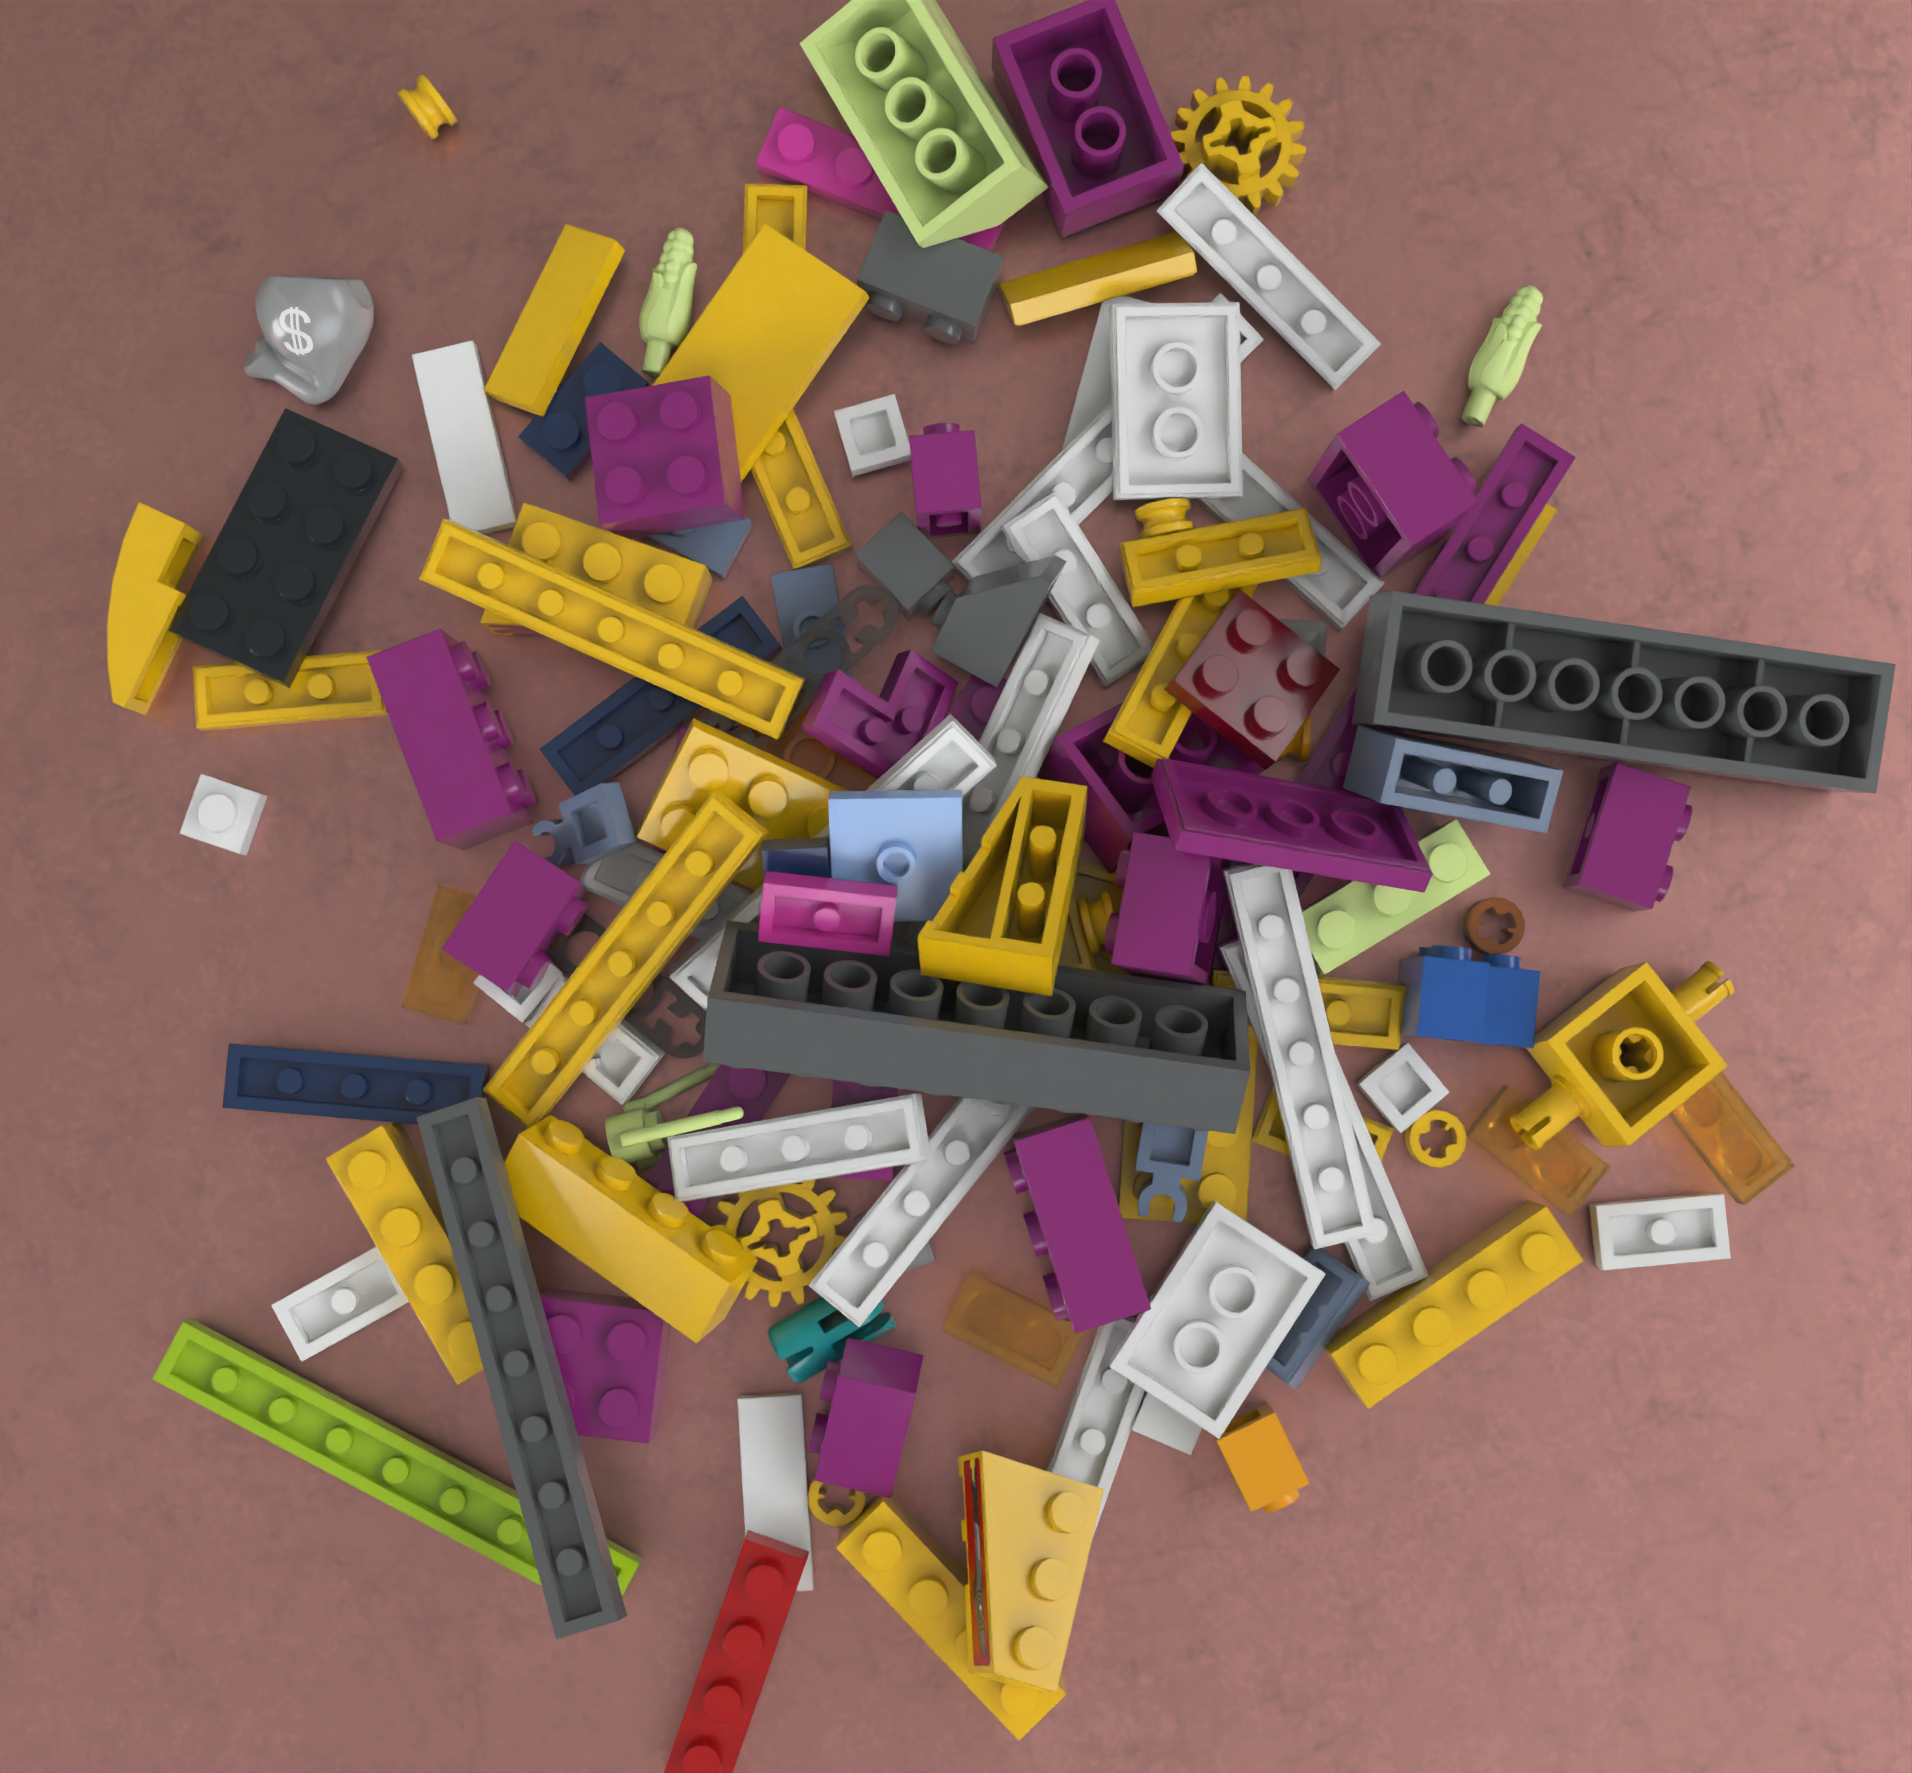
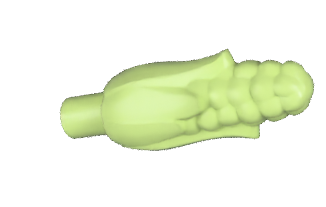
(668, 304)
(1502, 355)

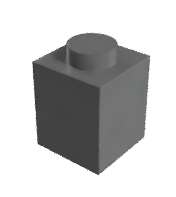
(907, 567)

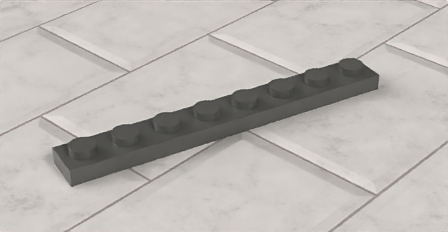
(521, 1368)

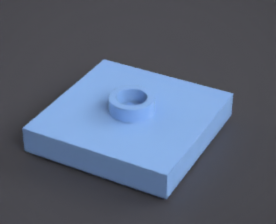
(899, 841)

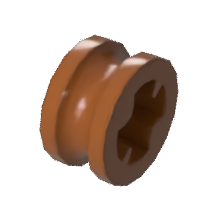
(1495, 907)

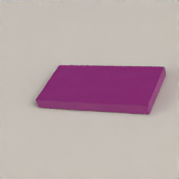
(1288, 825)

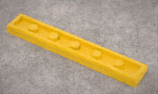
(611, 628)
(626, 959)

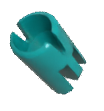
(820, 1334)

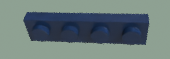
(643, 713)
(346, 1083)

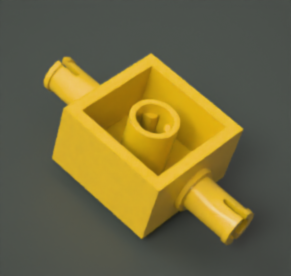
(1662, 1069)

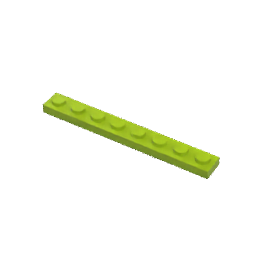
(357, 1447)

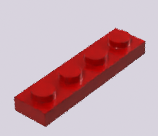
(738, 1656)

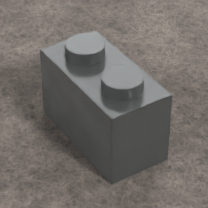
(936, 285)

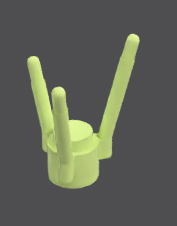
(640, 1134)

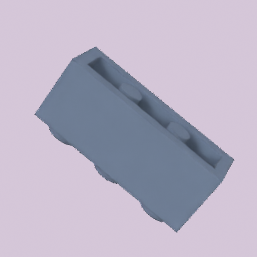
(1452, 779)

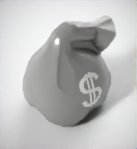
(310, 333)

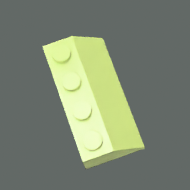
(923, 117)

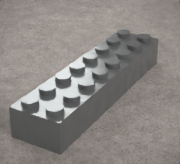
(1622, 693)
(1090, 1048)

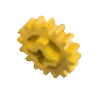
(1251, 123)
(788, 1263)

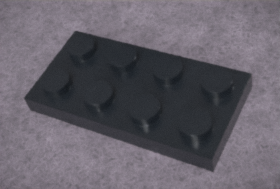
(286, 548)

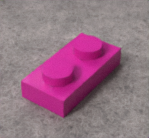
(827, 913)

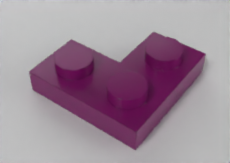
(882, 728)

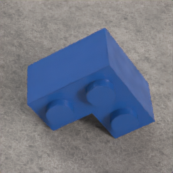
(1467, 998)

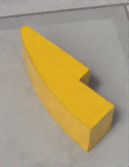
(145, 603)

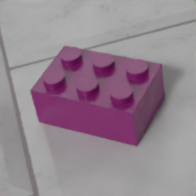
(1086, 114)
(1393, 484)
(453, 739)
(1076, 1223)

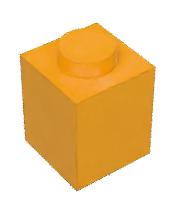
(1261, 1460)

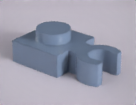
(590, 826)
(1170, 1155)

